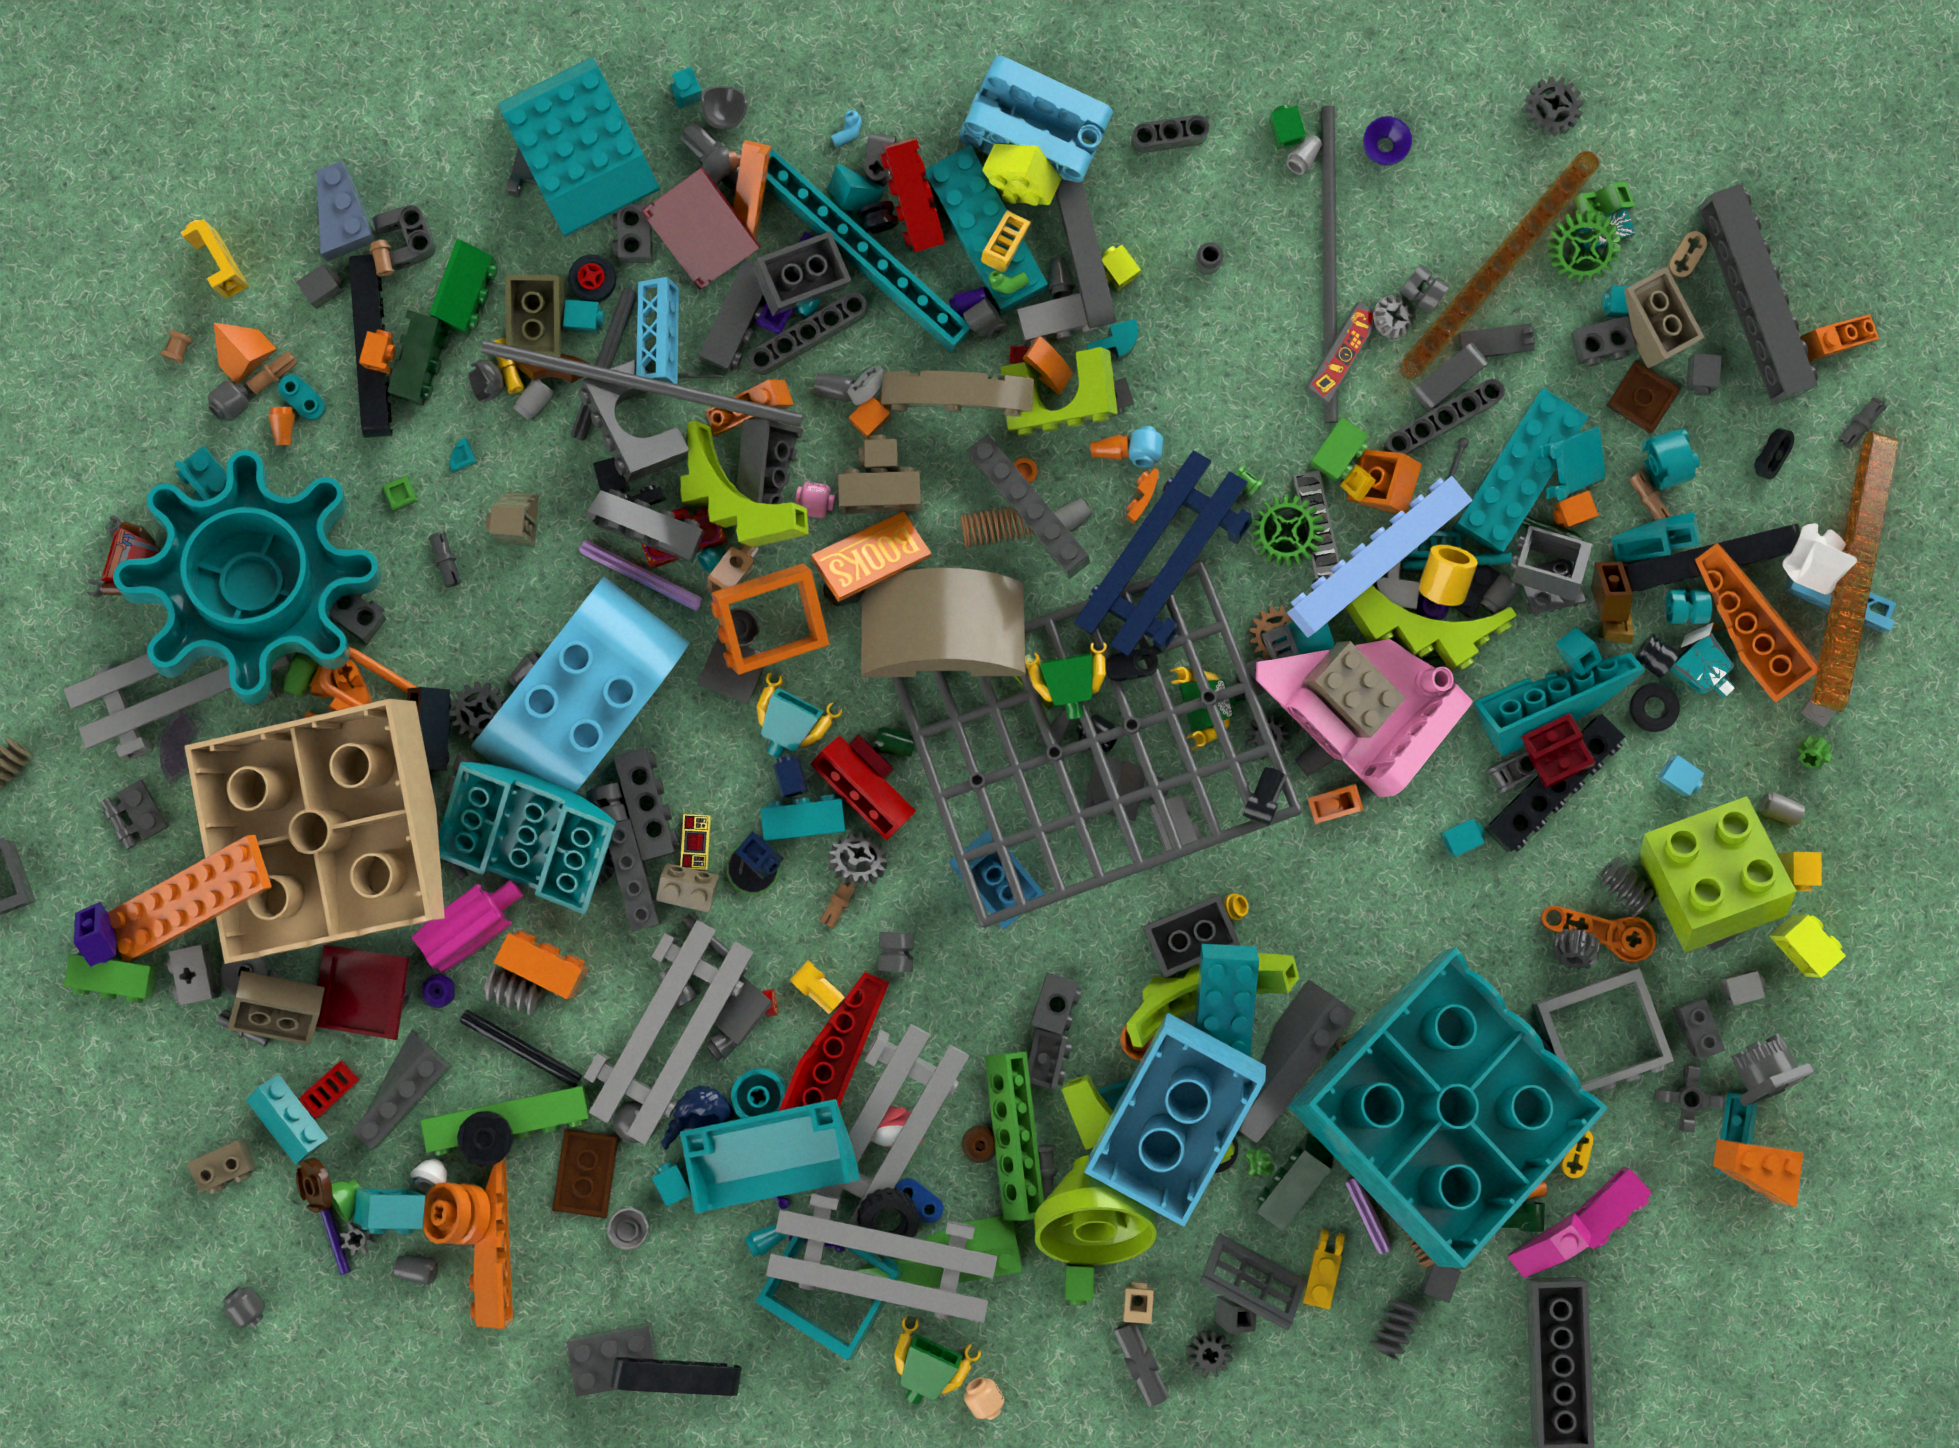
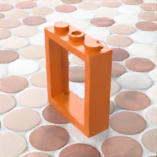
(727, 634)

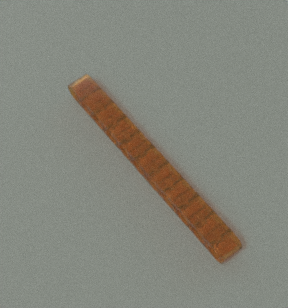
(1504, 254)
(1852, 591)

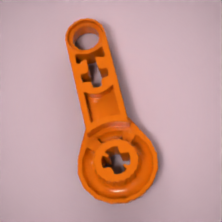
(1610, 932)

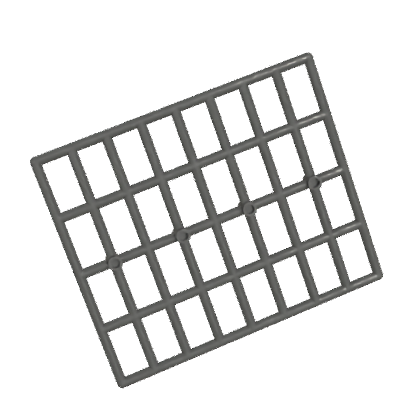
(1056, 754)

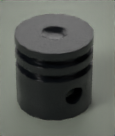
(1656, 655)

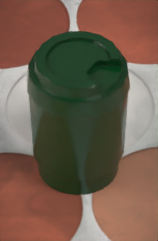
(894, 742)

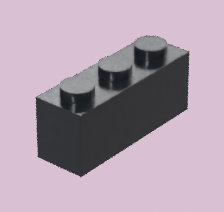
(433, 714)

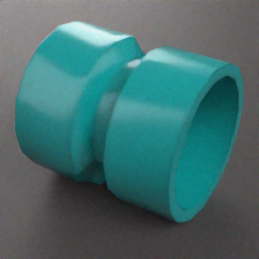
(1690, 606)

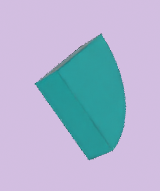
(462, 456)

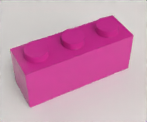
(1613, 1205)

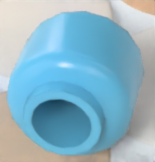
(1145, 447)

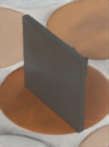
(743, 1013)

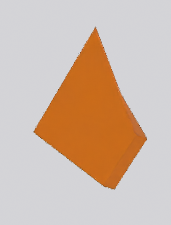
(241, 350)

